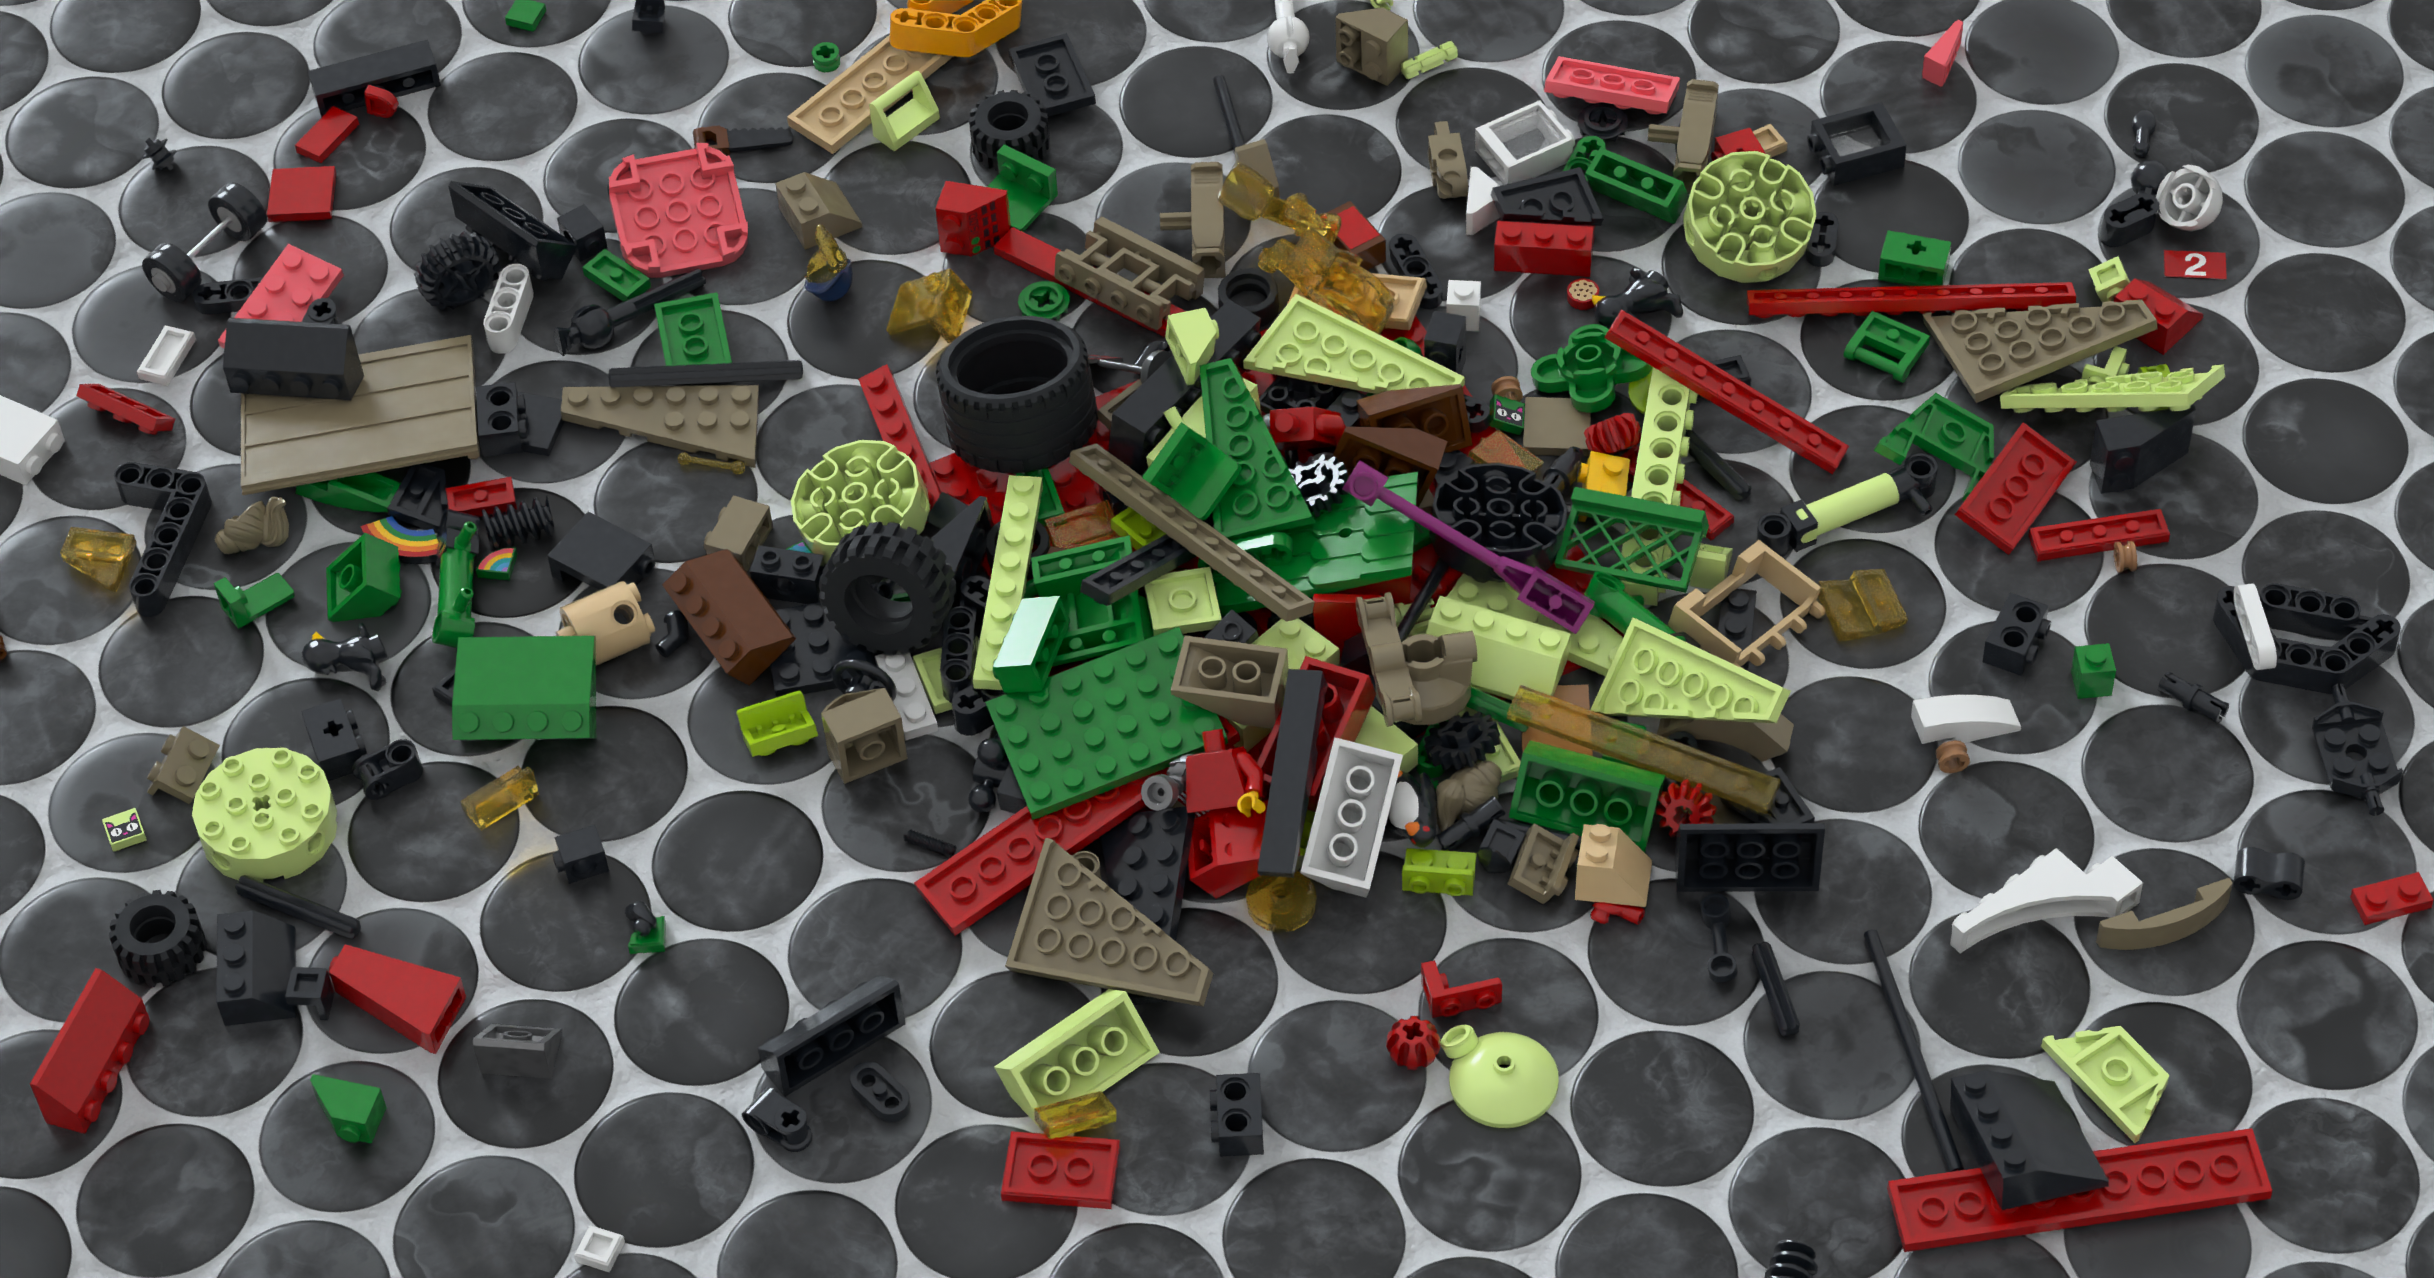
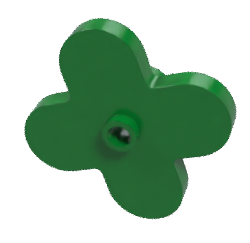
(1588, 369)

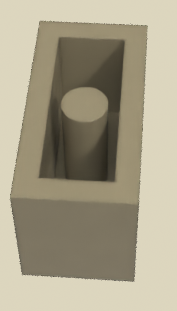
(740, 529)

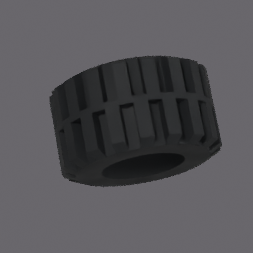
(1010, 121)
(150, 917)

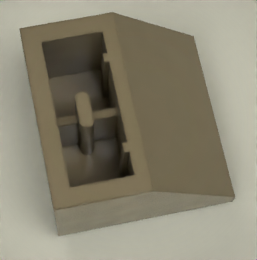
(1372, 43)

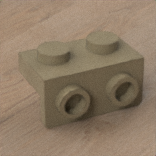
(183, 766)
(1543, 864)

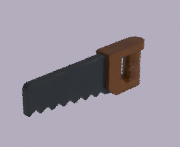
(742, 139)

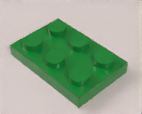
(693, 331)

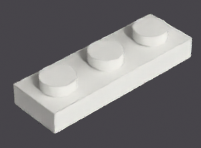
(911, 697)

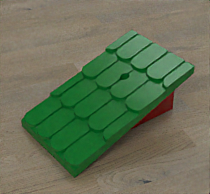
(1345, 552)

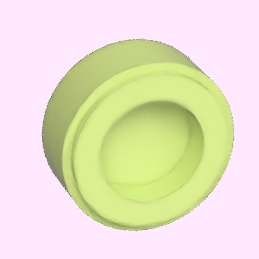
(1459, 1041)

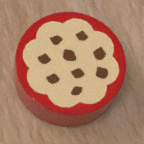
(1580, 293)

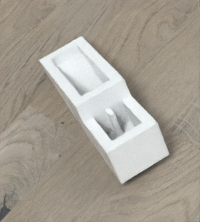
(1963, 718)

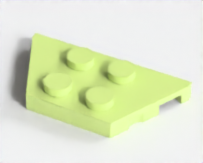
(2113, 1074)

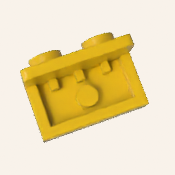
(1604, 474)

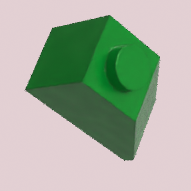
(350, 1107)

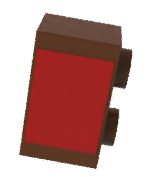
(1359, 236)

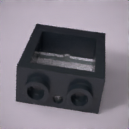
(1857, 144)

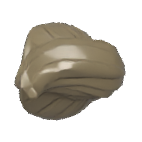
(255, 526)
(1466, 791)

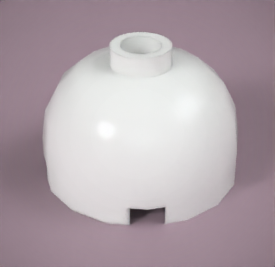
(2189, 198)

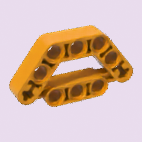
(933, 29)

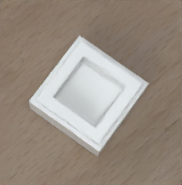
(599, 1248)

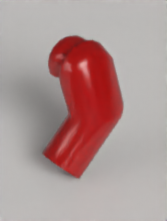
(1630, 913)

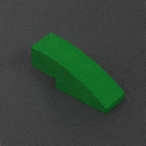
(358, 492)

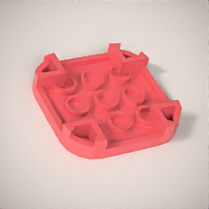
(678, 211)

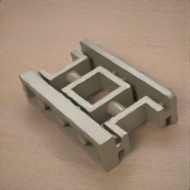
(1137, 255)

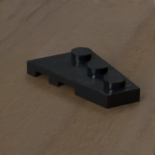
(1549, 199)

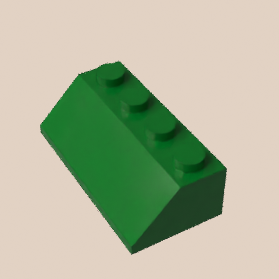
(1576, 789)

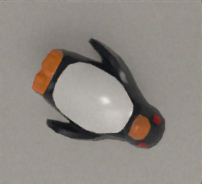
(1413, 810)

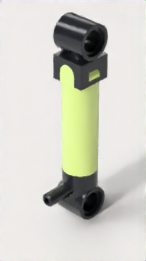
(1802, 523)

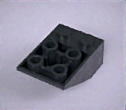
(1297, 393)

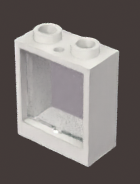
(1524, 143)

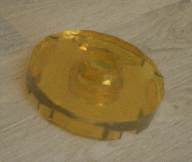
(1285, 912)

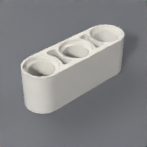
(508, 308)

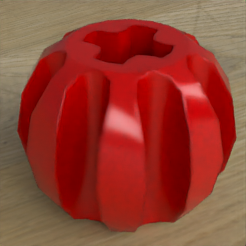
(1413, 1043)

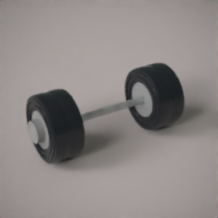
(173, 270)

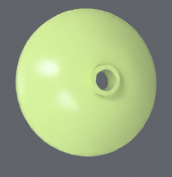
(1509, 1094)

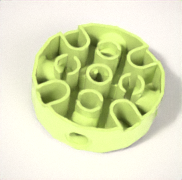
(1749, 217)
(858, 487)
(265, 814)

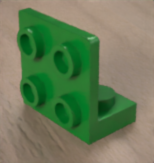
(1028, 184)

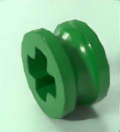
(826, 64)

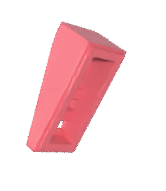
(1942, 55)

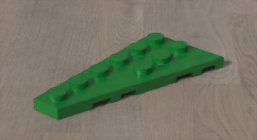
(1265, 492)

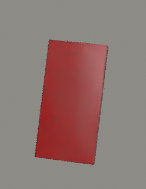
(2015, 488)

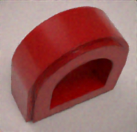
(380, 102)

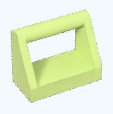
(908, 119)

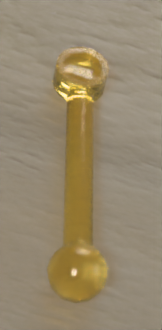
(737, 466)

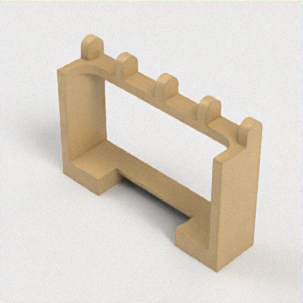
(1774, 569)

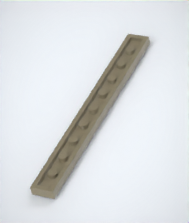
(1192, 533)

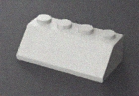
(1351, 816)

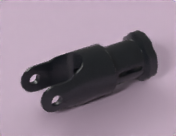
(1564, 469)

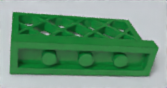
(1645, 516)

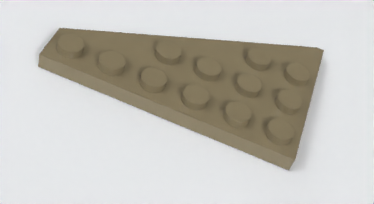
(2006, 349)
(1093, 937)

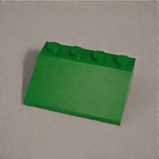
(525, 688)

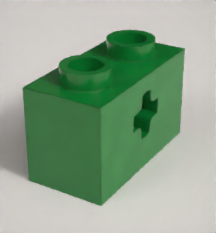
(1914, 260)

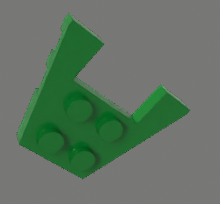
(1946, 433)

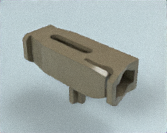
(1695, 131)
(1204, 219)

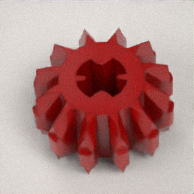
(1613, 434)
(1686, 797)

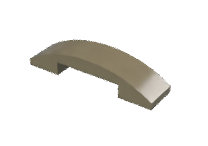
(2128, 933)

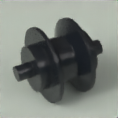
(159, 154)

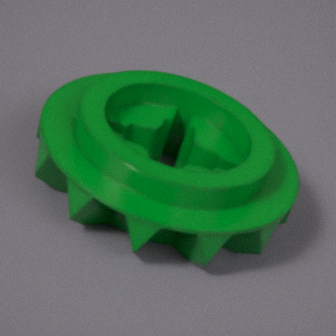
(1039, 293)

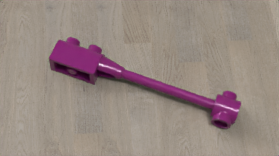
(1534, 585)

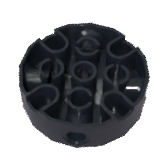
(1503, 512)

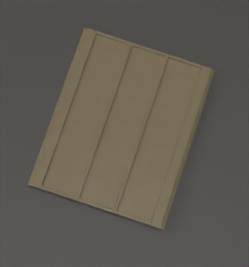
(406, 412)

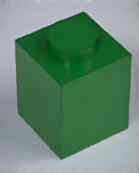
(2093, 671)

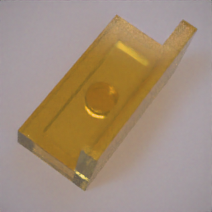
(500, 797)

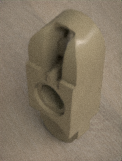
(1447, 162)

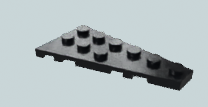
(1149, 865)

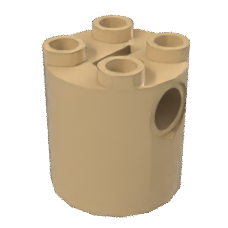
(595, 617)

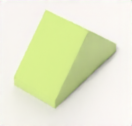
(1710, 566)

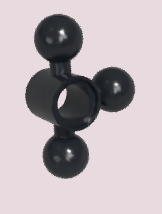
(989, 772)

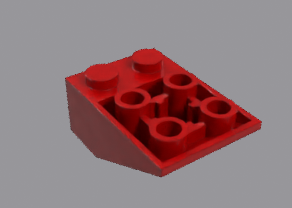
(1226, 849)

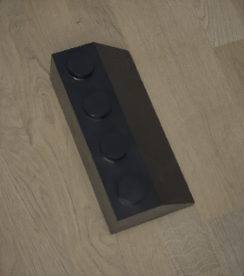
(512, 230)
(291, 359)
(833, 1034)

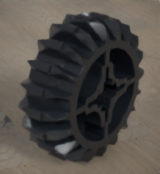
(457, 270)

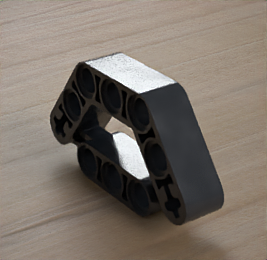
(2314, 615)
(959, 659)

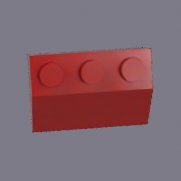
(1544, 248)

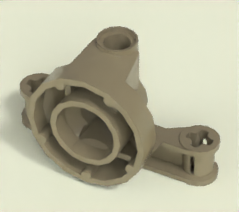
(1418, 678)

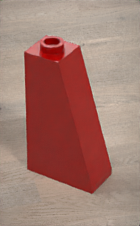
(399, 994)

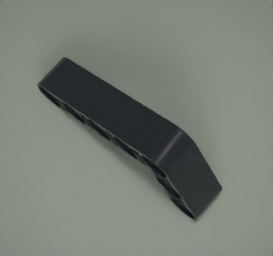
(185, 506)

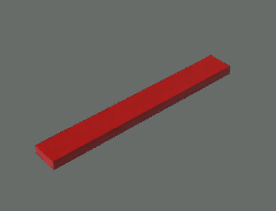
(1040, 259)
(1726, 391)

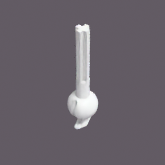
(1287, 35)

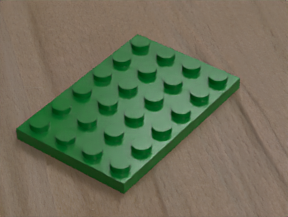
(1100, 725)

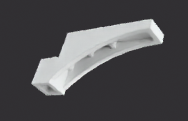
(2049, 890)

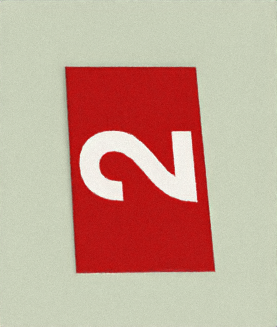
(2195, 264)

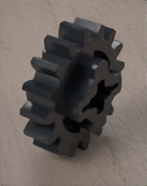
(1320, 482)
(1462, 740)

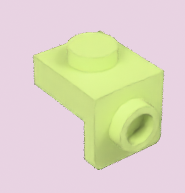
(2109, 279)
(2115, 366)

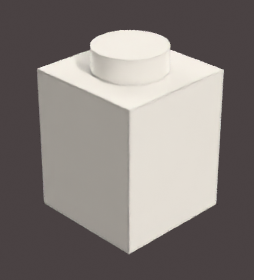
(1465, 300)

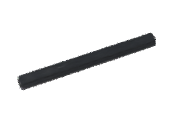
(705, 373)

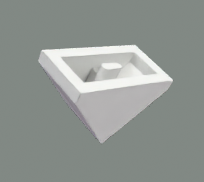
(1480, 205)

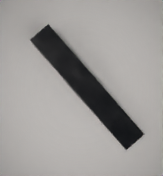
(1292, 772)

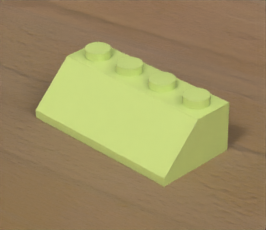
(1508, 648)
(1079, 1054)

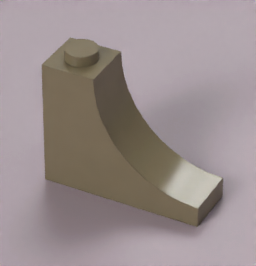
(1756, 738)

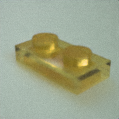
(1075, 1115)

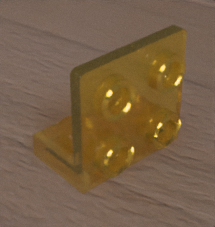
(933, 299)

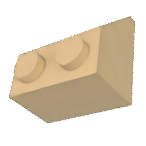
(1611, 868)

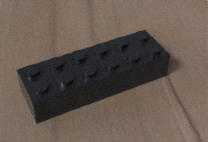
(1140, 420)

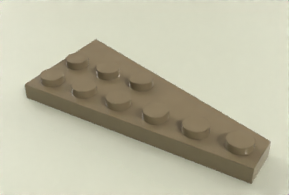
(680, 417)

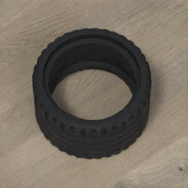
(1017, 394)

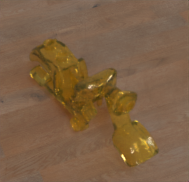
(1314, 264)

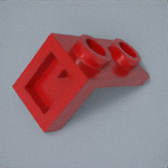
(1451, 1001)

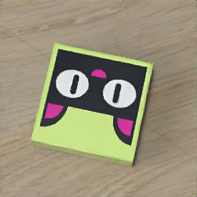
(124, 829)

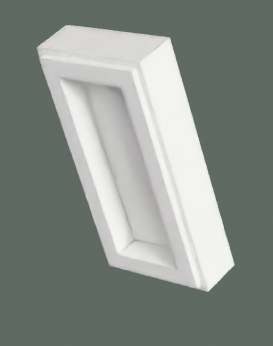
(166, 355)

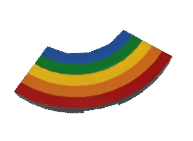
(413, 545)

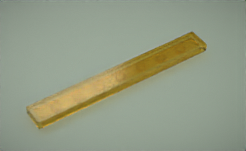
(1643, 749)

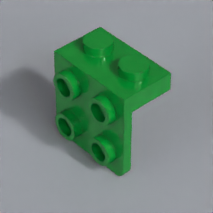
(1193, 471)

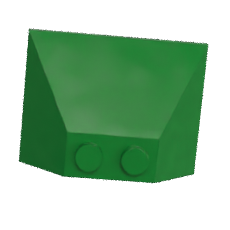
(1093, 626)

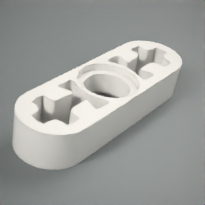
(2255, 626)

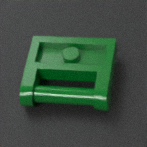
(1891, 339)

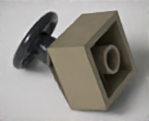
(863, 723)

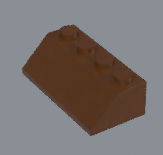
(729, 614)

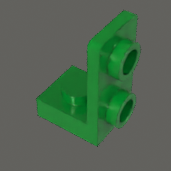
(255, 601)

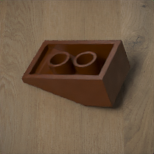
(1430, 409)
(1393, 453)

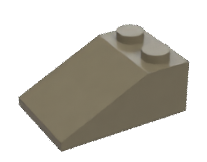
(1232, 679)

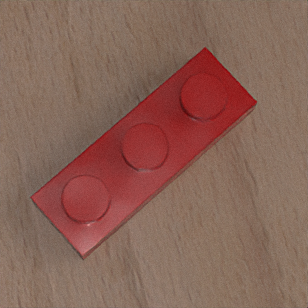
(125, 408)

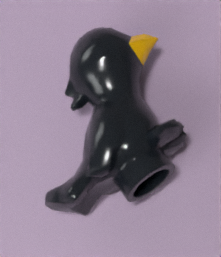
(1642, 295)
(356, 653)

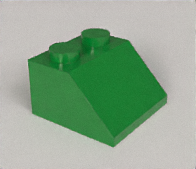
(363, 580)

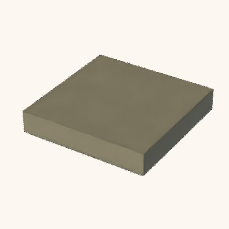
(1554, 426)

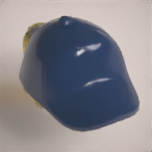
(828, 269)

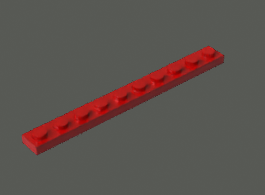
(1906, 298)

